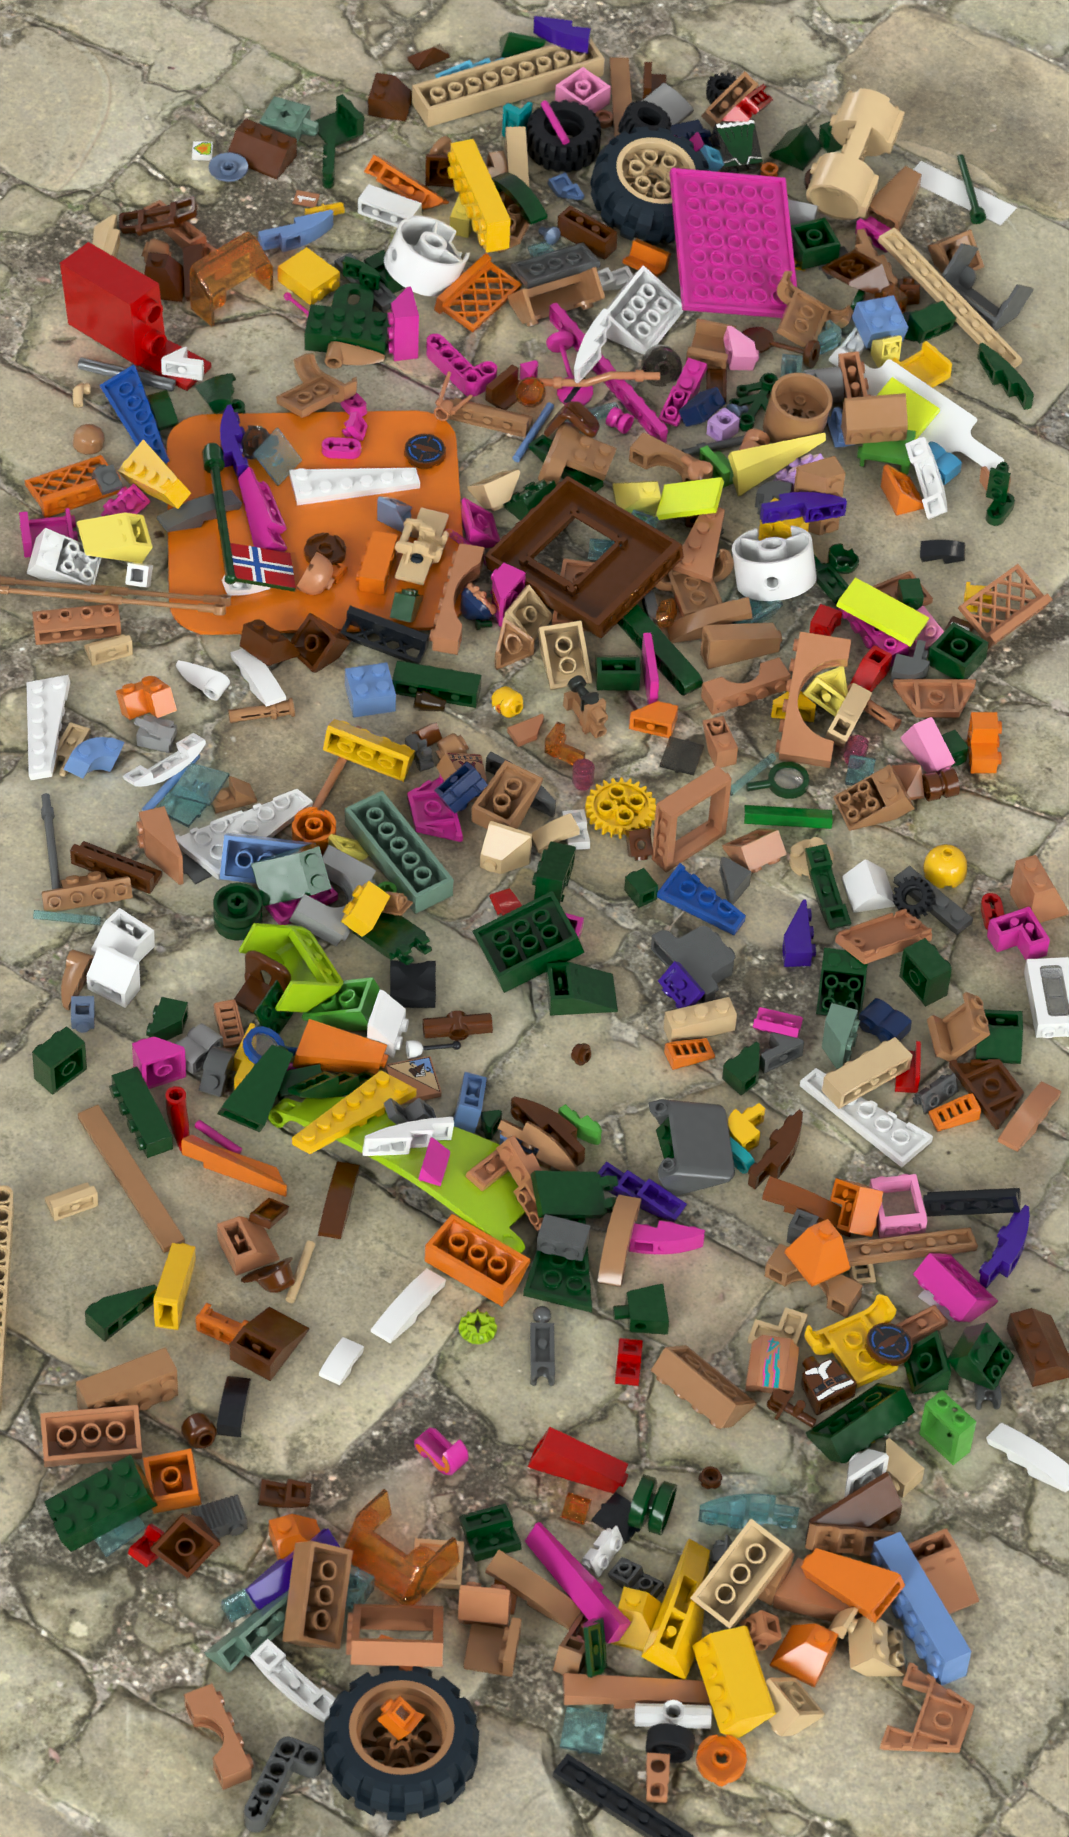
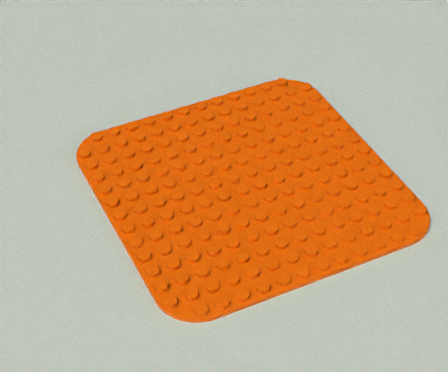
(196, 553)

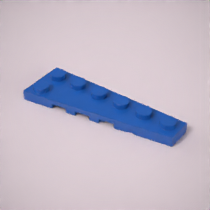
(133, 408)

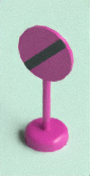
(561, 342)

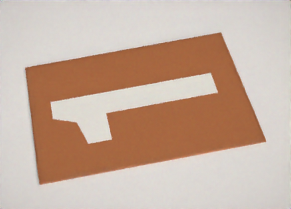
(306, 198)

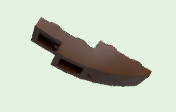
(551, 1122)
(781, 1151)

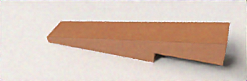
(185, 234)
(626, 1691)

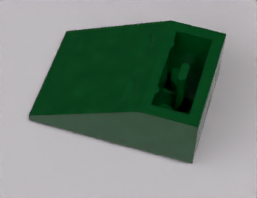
(841, 981)
(579, 989)

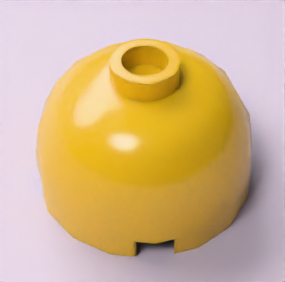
(945, 866)

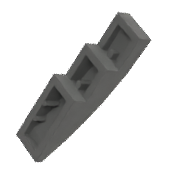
(194, 512)
(543, 800)

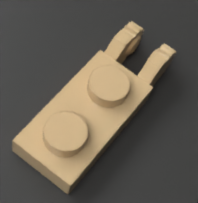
(69, 741)

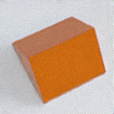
(900, 491)

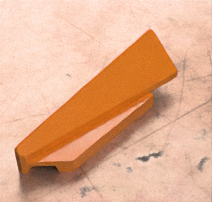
(402, 183)
(234, 1165)

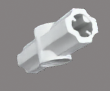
(688, 1715)

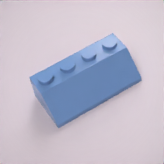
(242, 849)

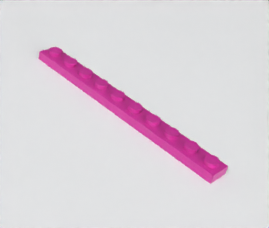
(620, 388)

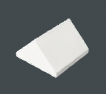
(868, 887)

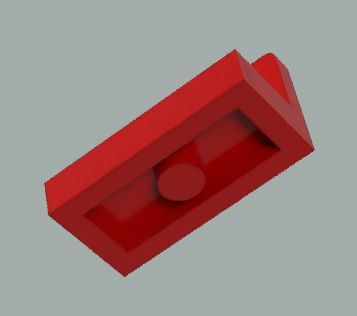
(910, 1079)

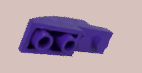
(231, 440)
(809, 505)
(1009, 1248)

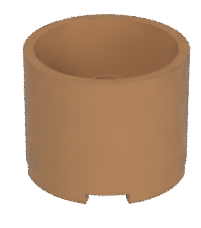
(797, 407)

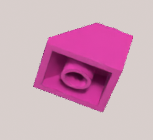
(506, 586)
(159, 1061)

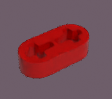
(987, 912)

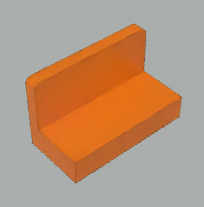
(650, 256)

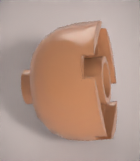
(317, 576)

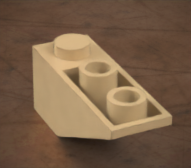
(848, 715)

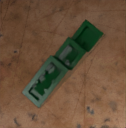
(1004, 373)
(541, 447)
(329, 1085)

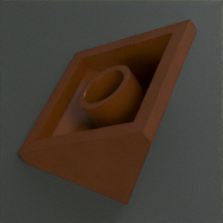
(186, 1544)

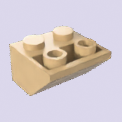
(876, 1649)

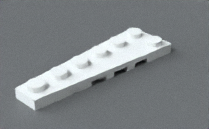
(336, 484)
(44, 717)
(881, 1128)

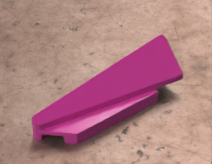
(262, 513)

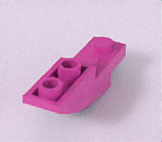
(684, 390)
(666, 1238)

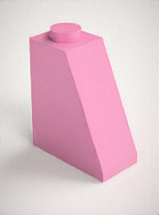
(928, 746)

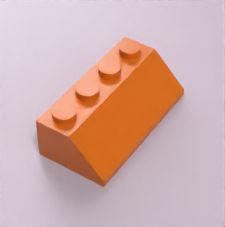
(476, 1259)

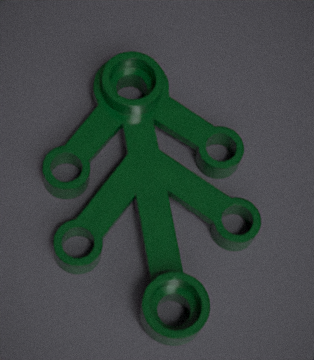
(760, 399)

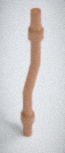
(639, 376)

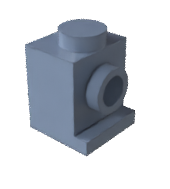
(82, 1017)

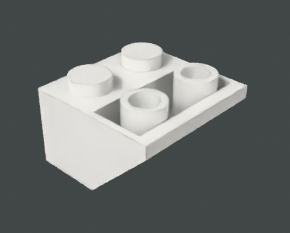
(126, 935)
(114, 976)

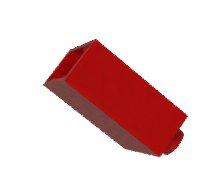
(113, 304)

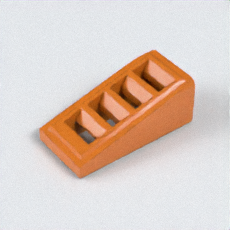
(682, 1060)
(960, 1103)

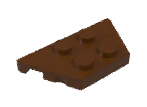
(992, 1087)

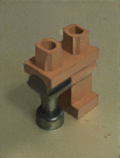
(586, 706)

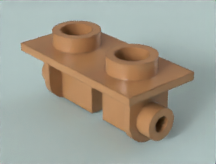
(396, 904)

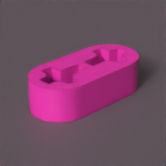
(354, 404)
(341, 448)

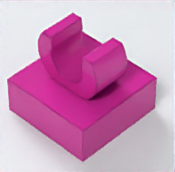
(355, 426)

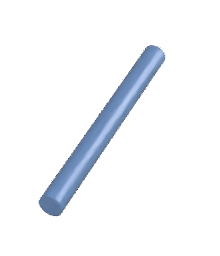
(533, 432)
(170, 783)

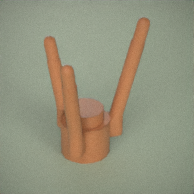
(445, 407)

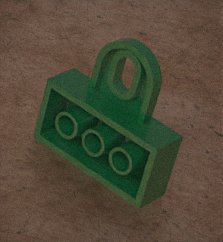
(347, 322)

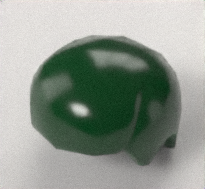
(842, 560)

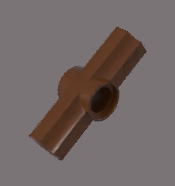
(457, 1025)

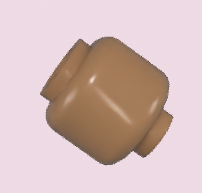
(155, 246)
(451, 744)

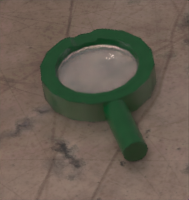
(784, 780)

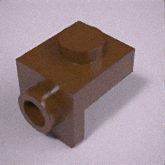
(910, 288)

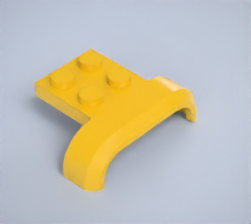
(848, 1340)

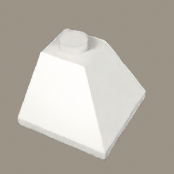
(865, 1468)

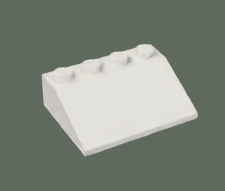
(643, 312)

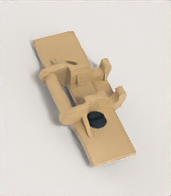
(427, 549)

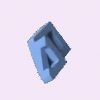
(564, 188)

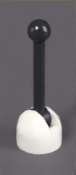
(415, 1048)

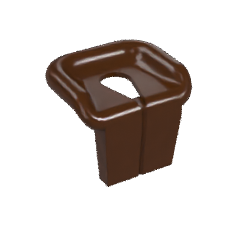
(578, 415)
(255, 987)

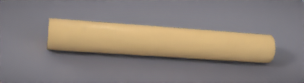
(300, 1271)

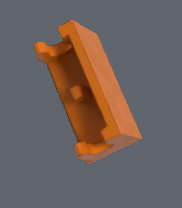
(217, 1325)

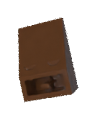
(266, 1342)

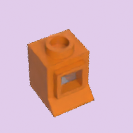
(399, 1717)

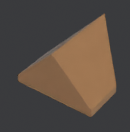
(512, 645)

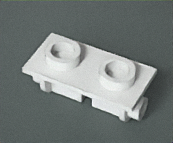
(608, 1545)

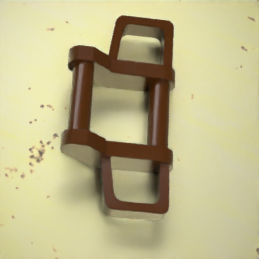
(172, 221)

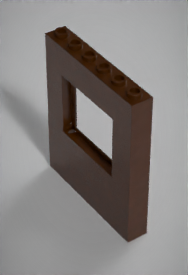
(613, 581)

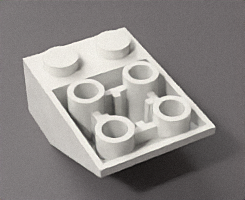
(62, 560)

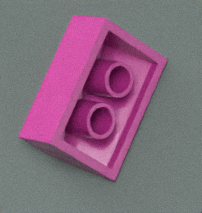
(404, 327)
(954, 1287)

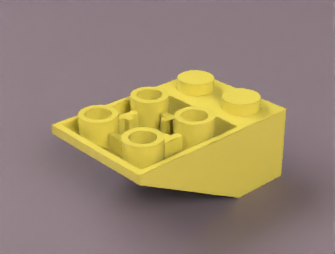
(116, 537)

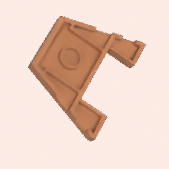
(940, 1722)

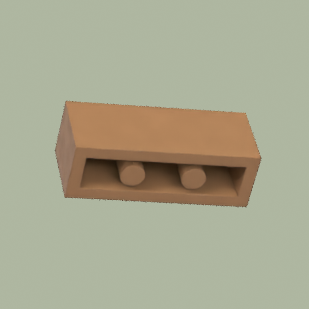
(729, 99)

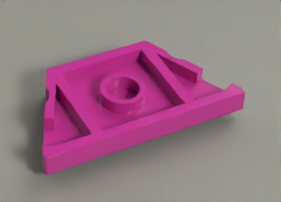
(431, 814)

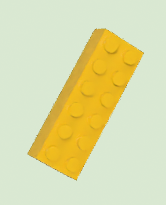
(479, 195)

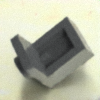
(107, 479)

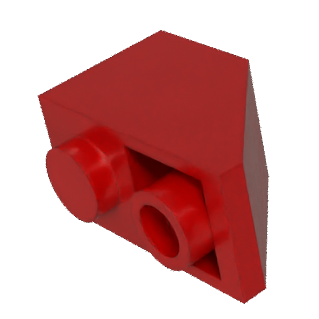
(872, 668)

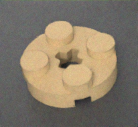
(798, 858)

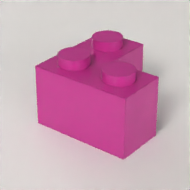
(1020, 930)

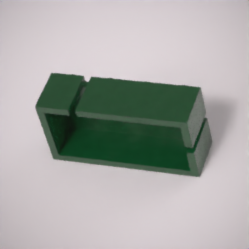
(100, 1503)

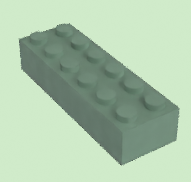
(398, 851)

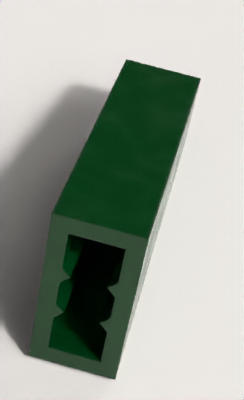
(256, 1093)

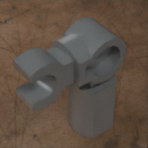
(423, 754)

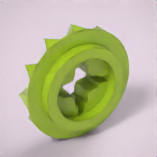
(469, 1332)

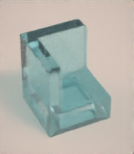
(859, 769)

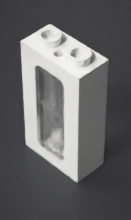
(1048, 995)

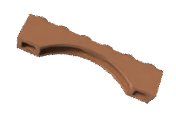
(466, 568)

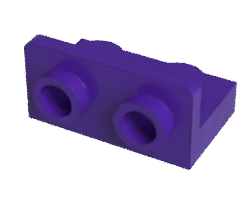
(680, 986)

